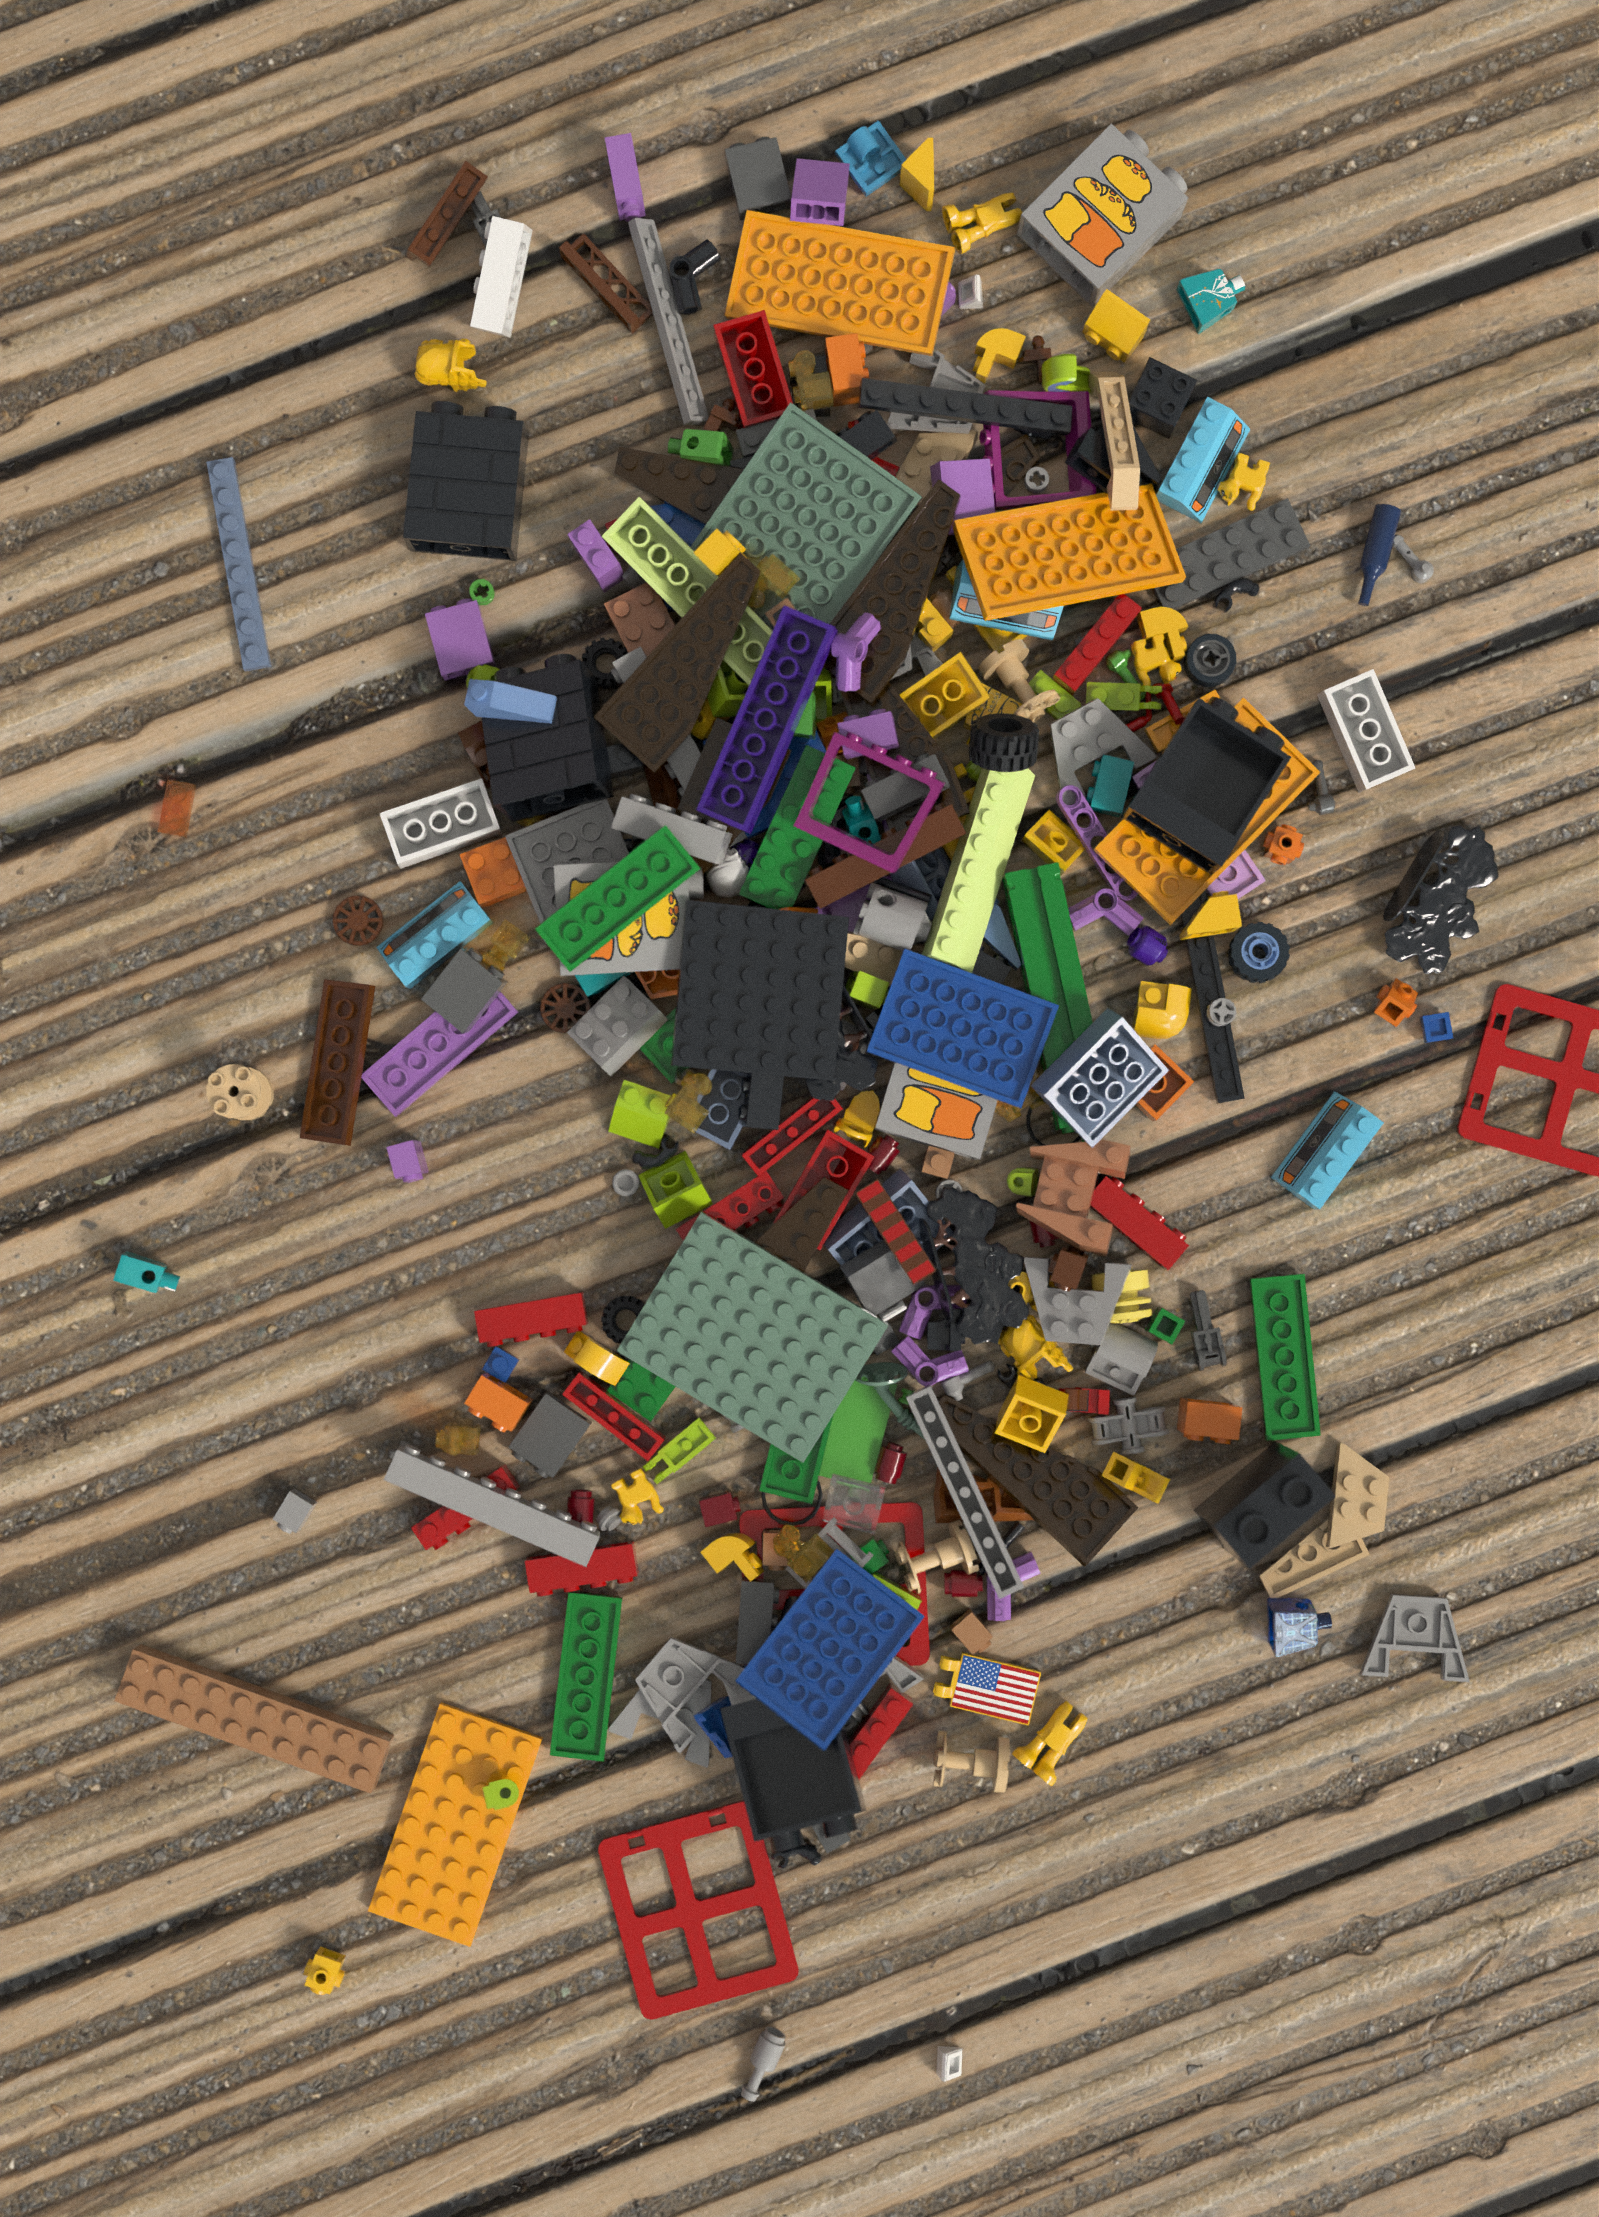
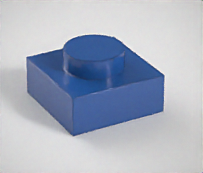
(1436, 1027)
(500, 1364)

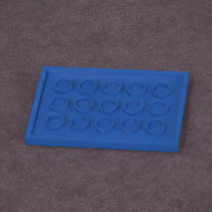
(962, 1028)
(830, 1649)

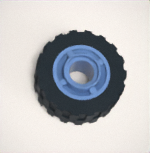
(1262, 936)

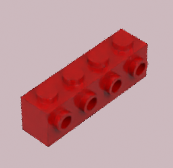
(742, 1205)
(444, 1521)

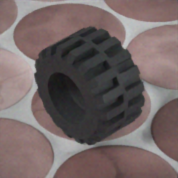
(1003, 742)

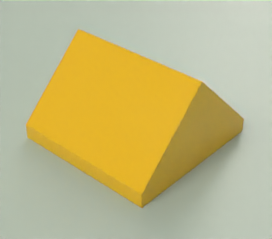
(918, 175)
(1054, 841)

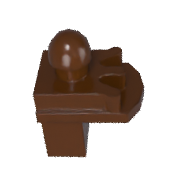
(1036, 355)
(722, 417)

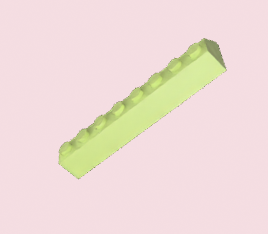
(681, 578)
(978, 867)

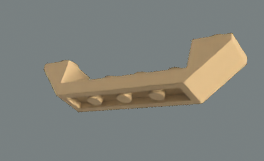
(1119, 438)

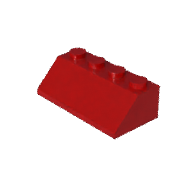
(752, 368)
(837, 1161)

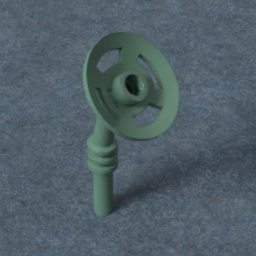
(881, 1376)

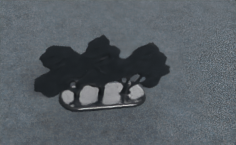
(1443, 905)

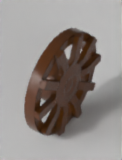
(357, 920)
(564, 1007)

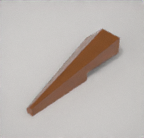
(998, 1502)

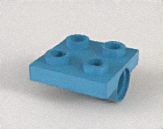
(872, 157)

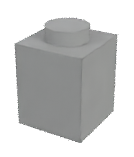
(294, 1511)

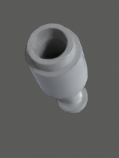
(764, 2058)

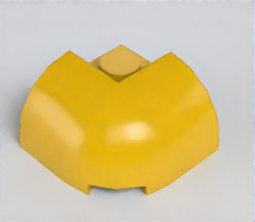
(1161, 1010)

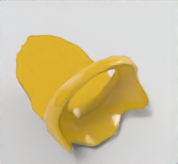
(860, 1117)

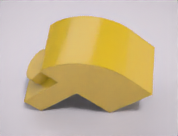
(998, 346)
(1167, 622)
(596, 1358)
(1135, 1477)
(734, 1548)

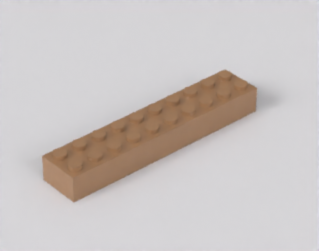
(254, 1718)

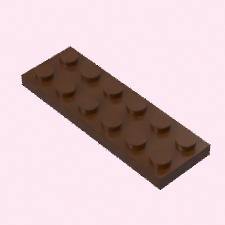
(337, 1062)

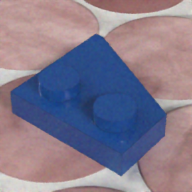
(712, 1723)

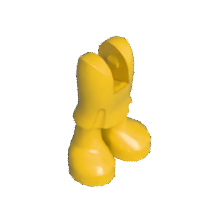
(987, 216)
(1055, 1736)

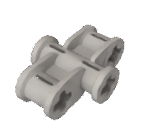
(1135, 1424)

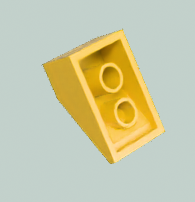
(945, 695)

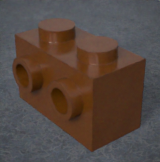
(1068, 1267)

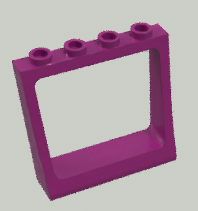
(1080, 423)
(849, 842)

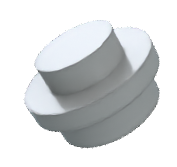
(608, 1518)

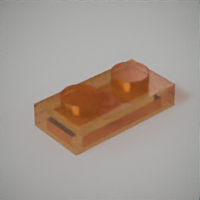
(176, 808)

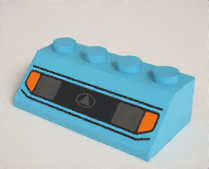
(1203, 460)
(967, 609)
(434, 935)
(1327, 1150)

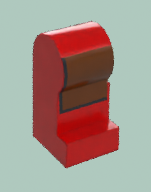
(1087, 1400)

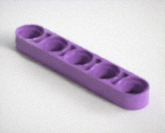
(1086, 834)

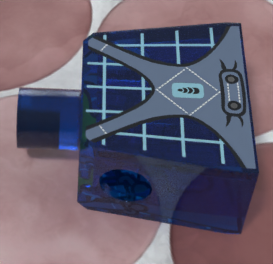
(1294, 1625)

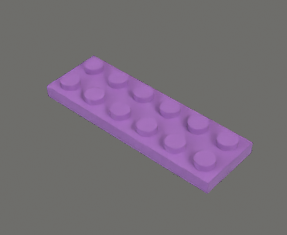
(429, 1055)

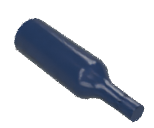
(1378, 547)

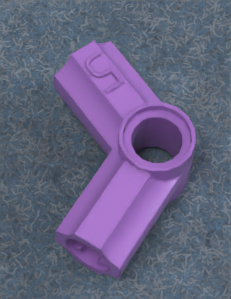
(851, 650)
(1118, 914)
(919, 1314)
(914, 1359)
(998, 1608)

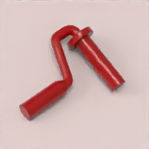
(1170, 703)

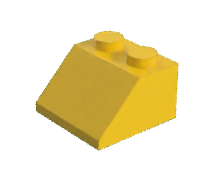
(1115, 326)
(1215, 916)

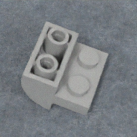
(1122, 1358)

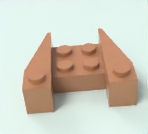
(1068, 1189)

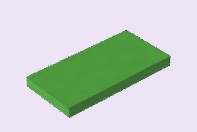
(856, 1433)

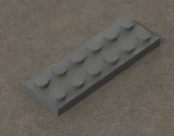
(1235, 553)

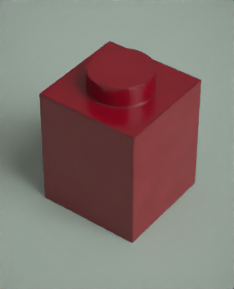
(719, 1508)

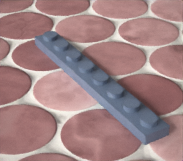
(239, 564)

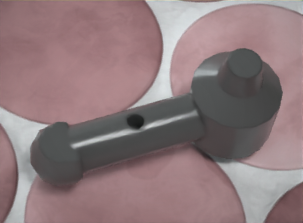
(1324, 802)

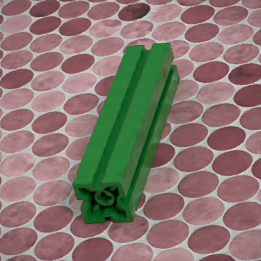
(1048, 957)

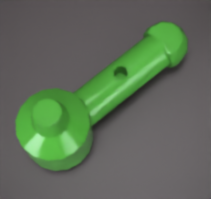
(1118, 663)

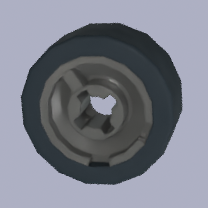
(1202, 672)

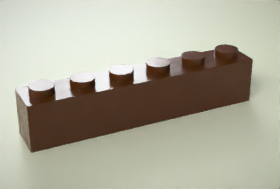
(854, 872)

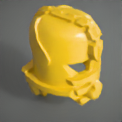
(444, 364)
(1029, 1346)

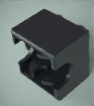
(1160, 397)

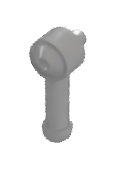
(1422, 569)
(954, 1385)

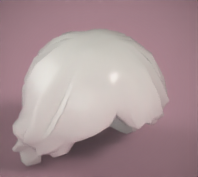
(729, 877)

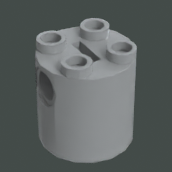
(893, 919)

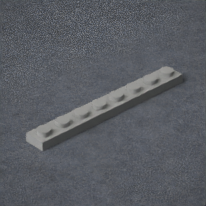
(668, 321)

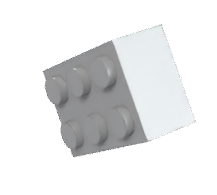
(617, 1026)

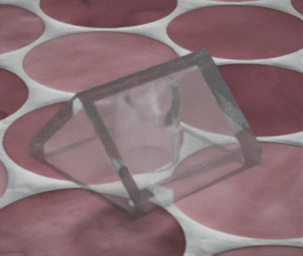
(854, 1503)

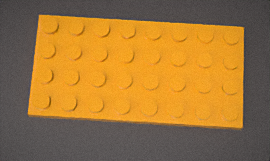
(841, 282)
(1066, 553)
(1171, 881)
(446, 1835)

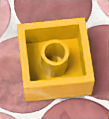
(1031, 1413)

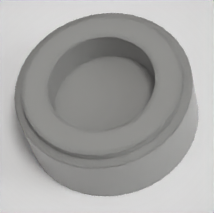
(625, 1182)

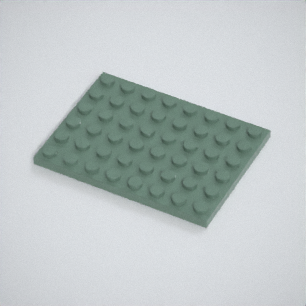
(814, 509)
(752, 1337)

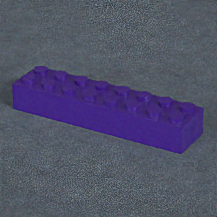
(767, 719)

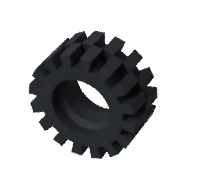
(594, 651)
(612, 1309)

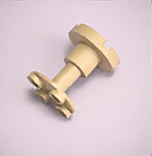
(1013, 675)
(239, 1092)
(946, 1554)
(982, 1763)

